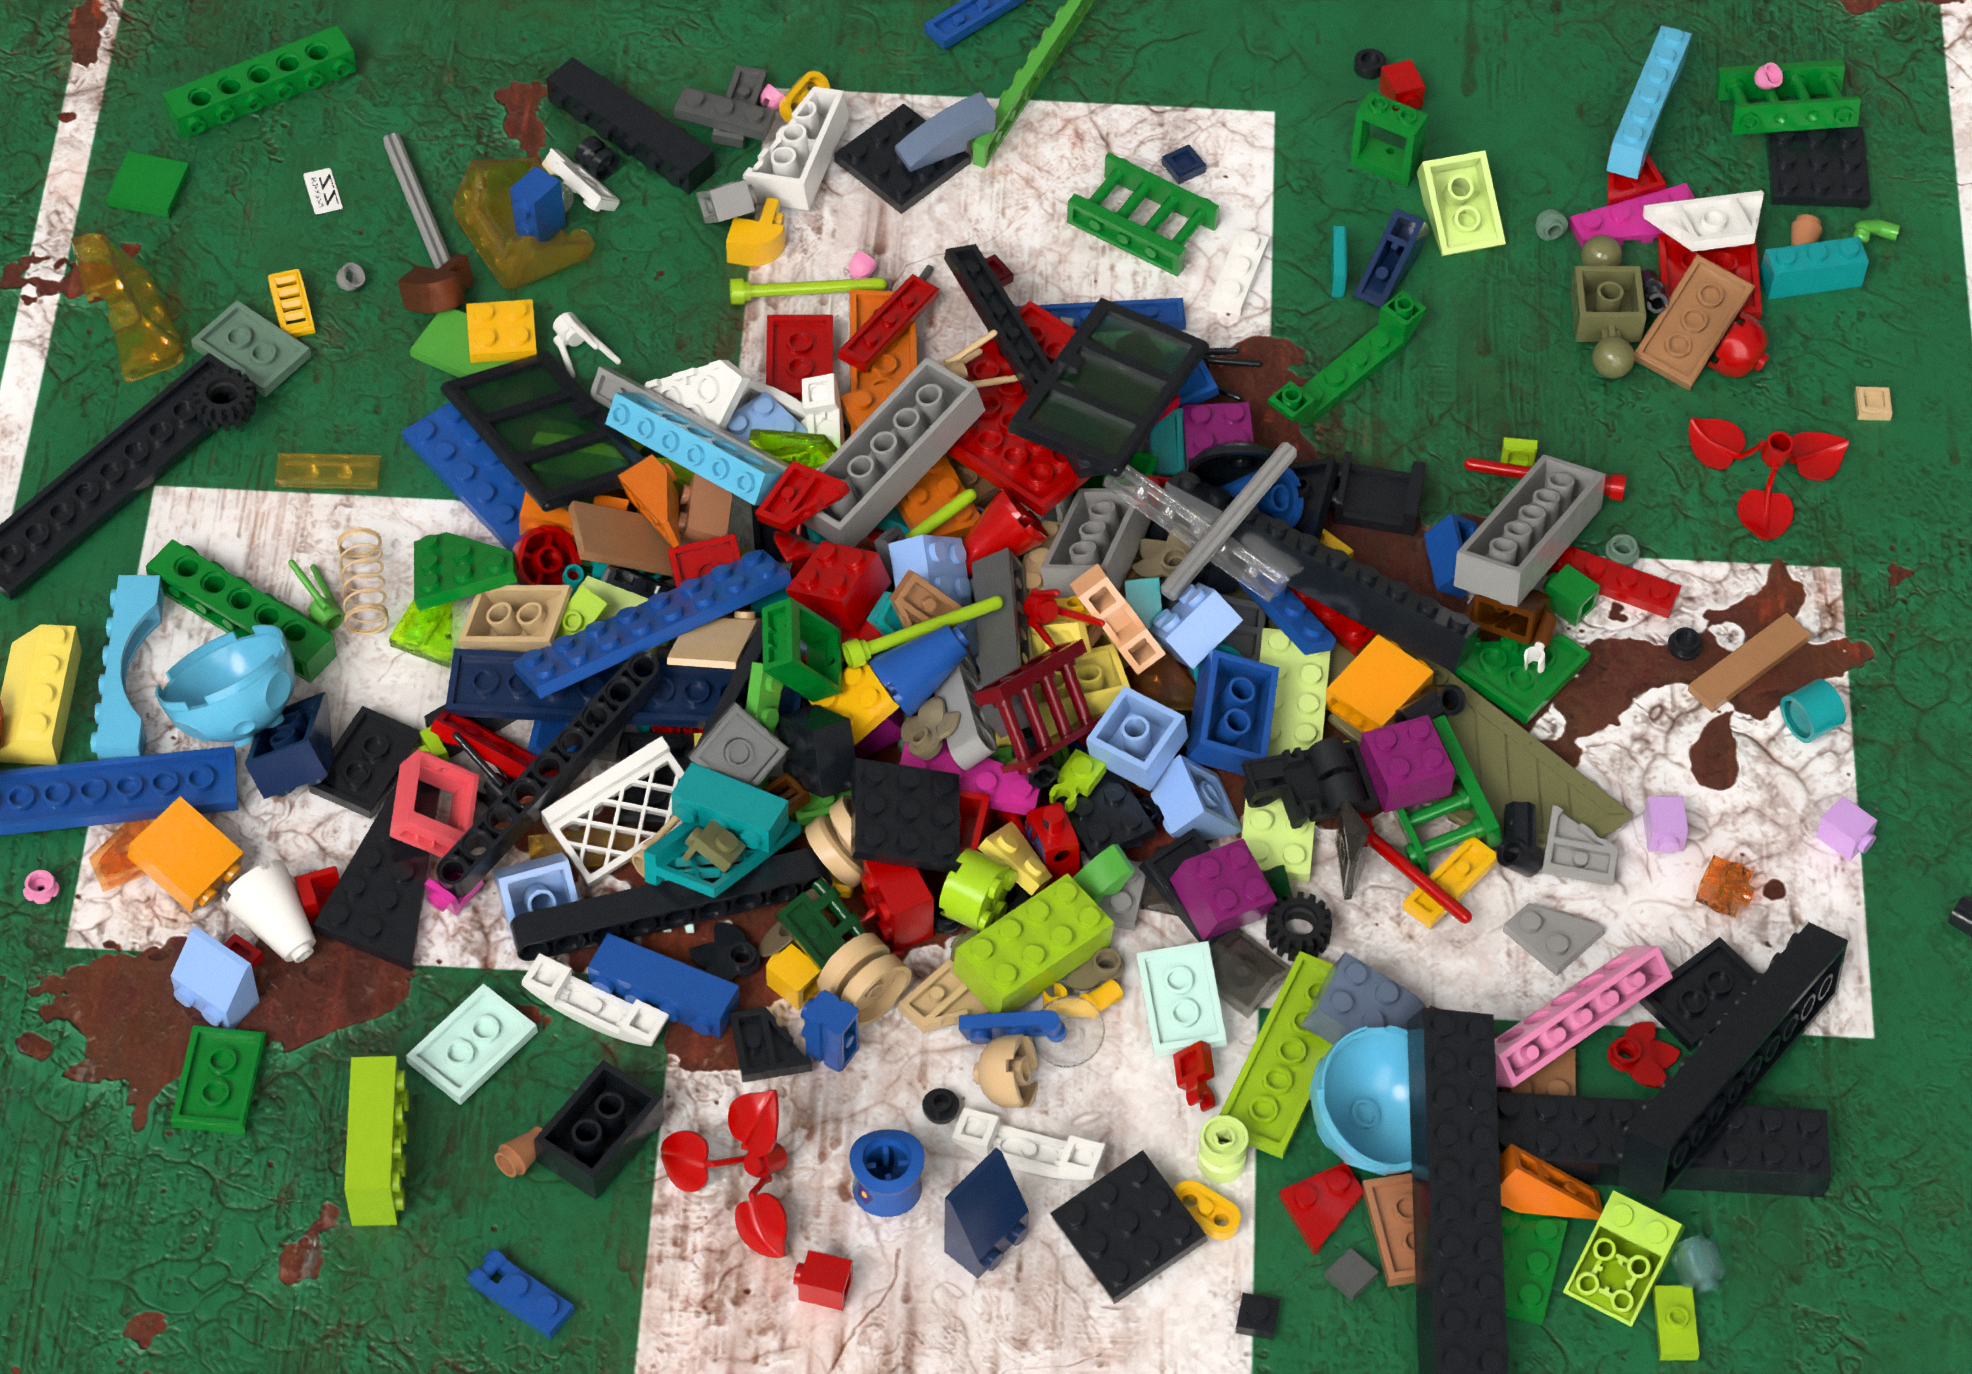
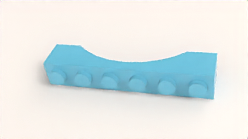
(1647, 102)
(136, 614)

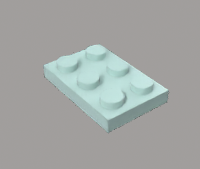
(1181, 998)
(471, 1044)

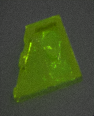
(788, 446)

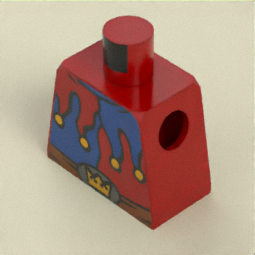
(1050, 834)

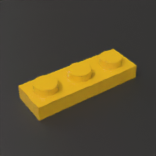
(1456, 876)

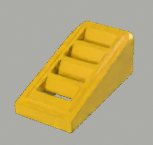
(287, 285)

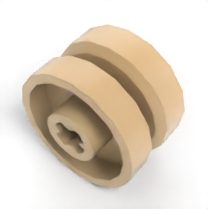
(832, 842)
(865, 977)

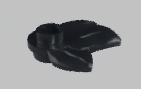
(722, 955)

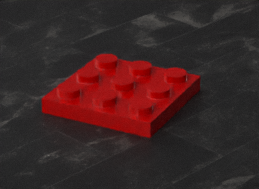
(1741, 261)

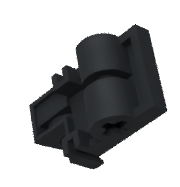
(1311, 781)

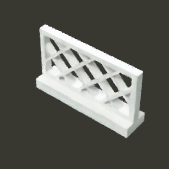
(600, 792)

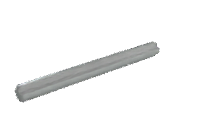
(416, 199)
(1228, 521)

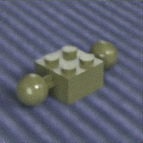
(1608, 305)

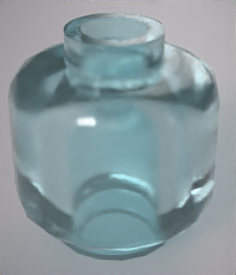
(1698, 1264)

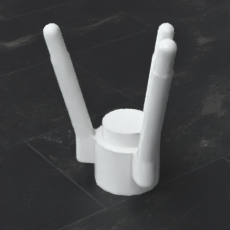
(572, 332)

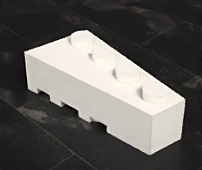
(801, 152)

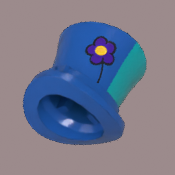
(887, 1172)

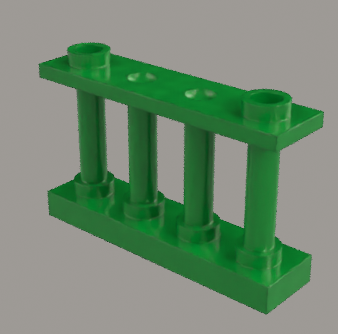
(1799, 80)
(1132, 237)
(1468, 797)

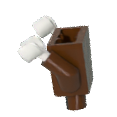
(1527, 623)

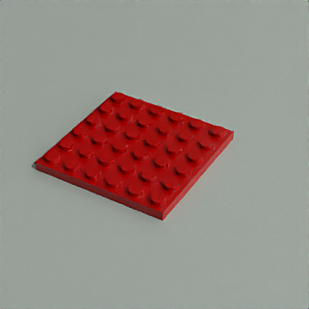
(1028, 469)

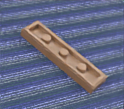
(1749, 662)

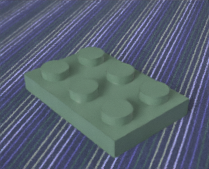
(252, 345)

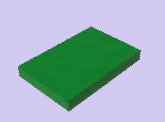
(218, 1080)

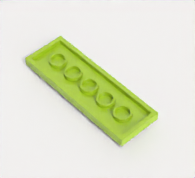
(1280, 1067)

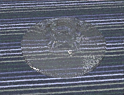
(1077, 1016)

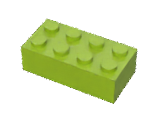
(1033, 946)
(376, 1141)

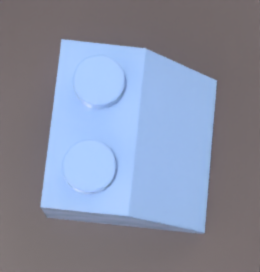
(1194, 799)
(535, 885)
(214, 980)

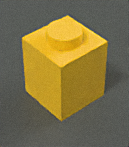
(792, 976)

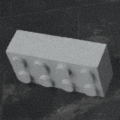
(1094, 531)

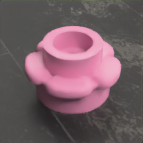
(37, 880)

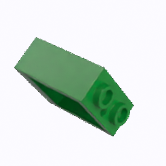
(1380, 156)
(782, 630)

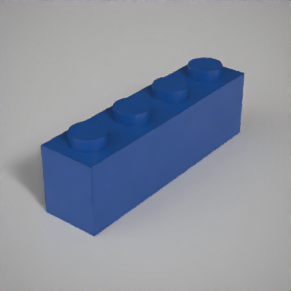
(664, 983)

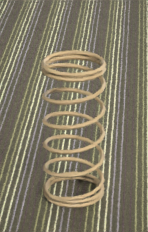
(367, 606)

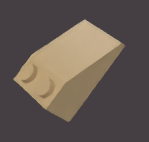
(515, 618)
(716, 642)

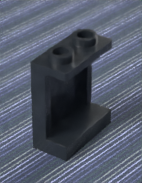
(1378, 497)

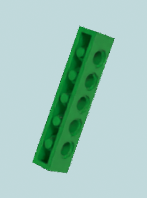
(259, 82)
(237, 606)

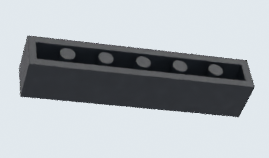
(630, 125)

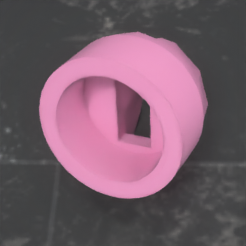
(1768, 76)
(771, 97)
(862, 266)

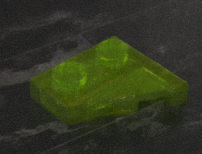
(426, 633)

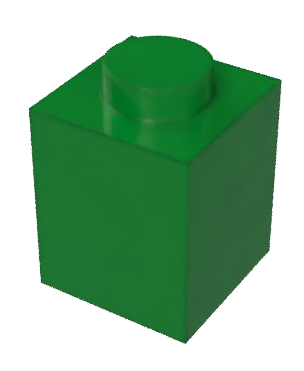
(1571, 594)

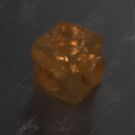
(1725, 886)

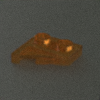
(1165, 684)
(111, 860)

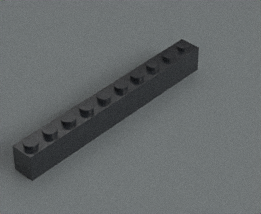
(1340, 581)

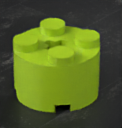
(977, 890)

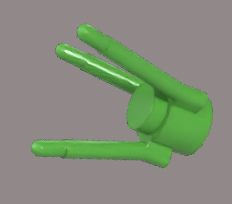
(322, 610)

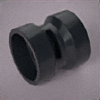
(600, 160)

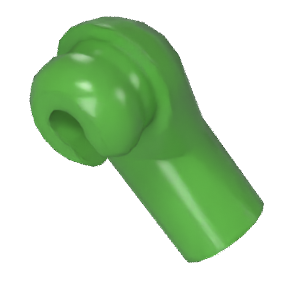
(1876, 227)

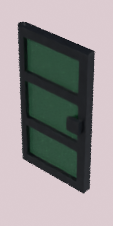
(1108, 387)
(544, 429)

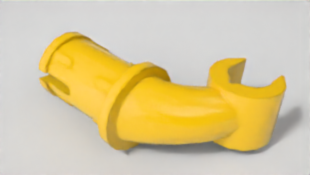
(1101, 997)

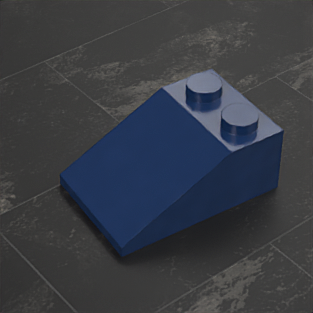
(294, 750)
(984, 1216)

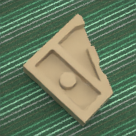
(940, 1001)

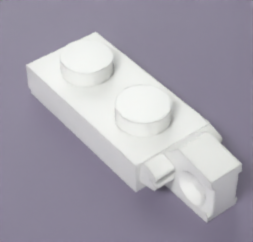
(580, 181)

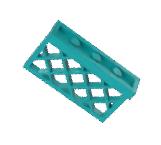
(665, 859)

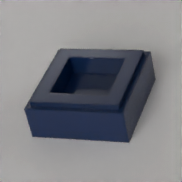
(1183, 164)

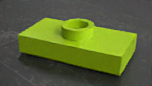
(582, 610)
(1675, 1322)

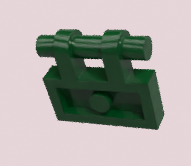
(812, 929)

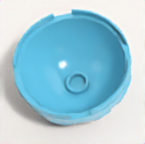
(231, 686)
(1364, 1100)

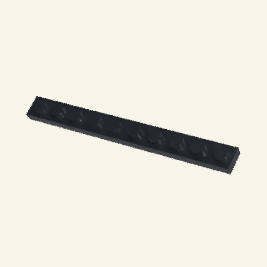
(1000, 314)

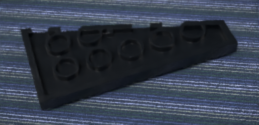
(382, 889)

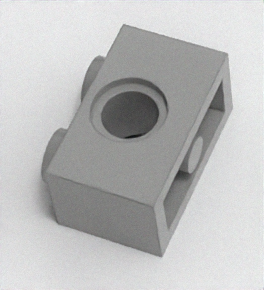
(726, 201)

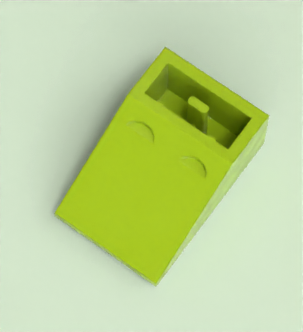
(1623, 1258)

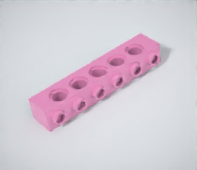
(1578, 1013)

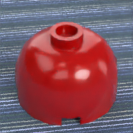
(1741, 348)
(544, 555)

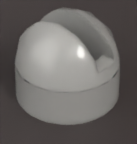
(355, 278)

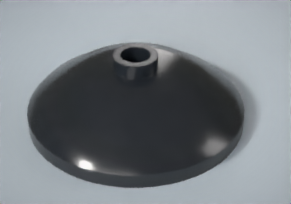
(1228, 461)

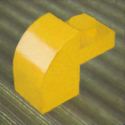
(757, 241)

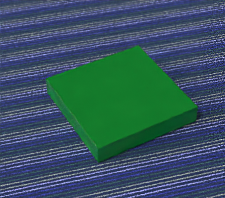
(148, 184)

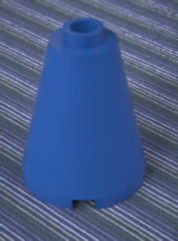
(1279, 501)
(920, 666)

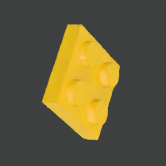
(501, 331)
(862, 701)

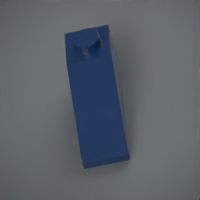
(1392, 258)

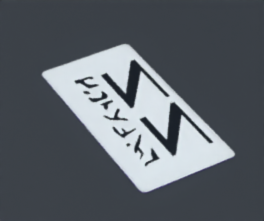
(322, 191)

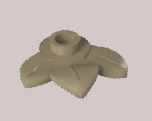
(1160, 557)
(928, 728)
(1091, 972)

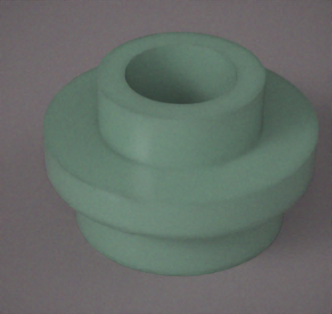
(1551, 224)
(1625, 544)

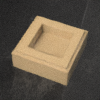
(1873, 403)

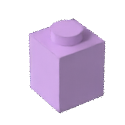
(1665, 824)
(1847, 829)

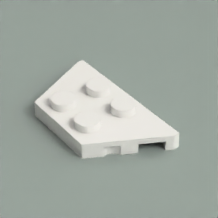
(1709, 221)

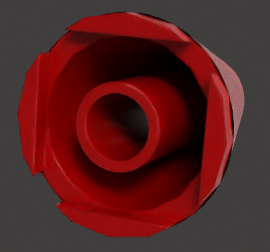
(1002, 526)

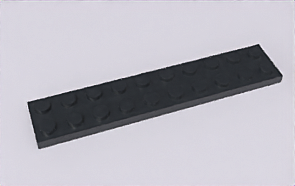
(103, 481)

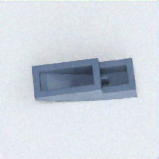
(947, 132)

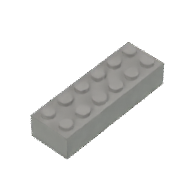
(896, 449)
(1529, 530)

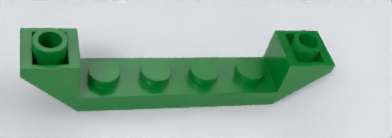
(1337, 380)

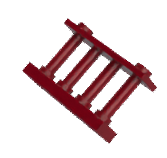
(1020, 683)

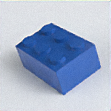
(1231, 711)

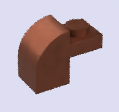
(436, 289)

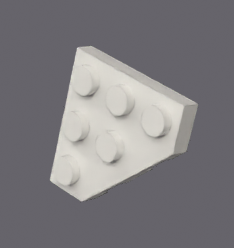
(706, 391)

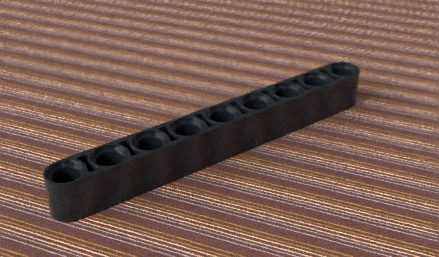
(547, 790)
(661, 907)

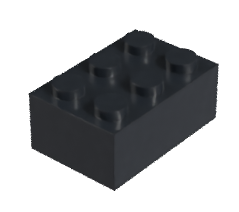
(599, 1129)

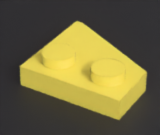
(1013, 849)

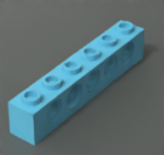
(693, 446)

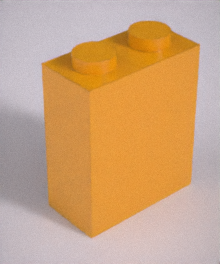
(1377, 685)
(186, 855)

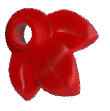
(1647, 1055)

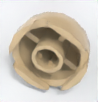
(1006, 1071)

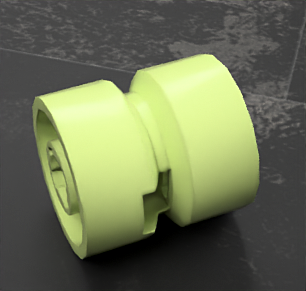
(1222, 1149)

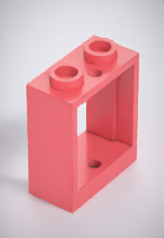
(424, 831)

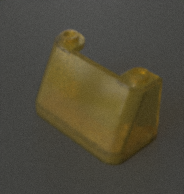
(487, 218)
(139, 318)

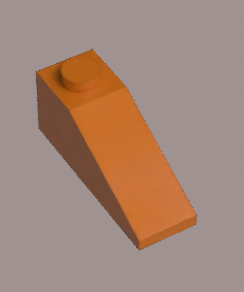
(653, 493)
(1542, 1189)

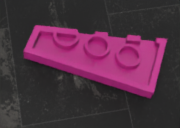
(1625, 219)
(1007, 791)

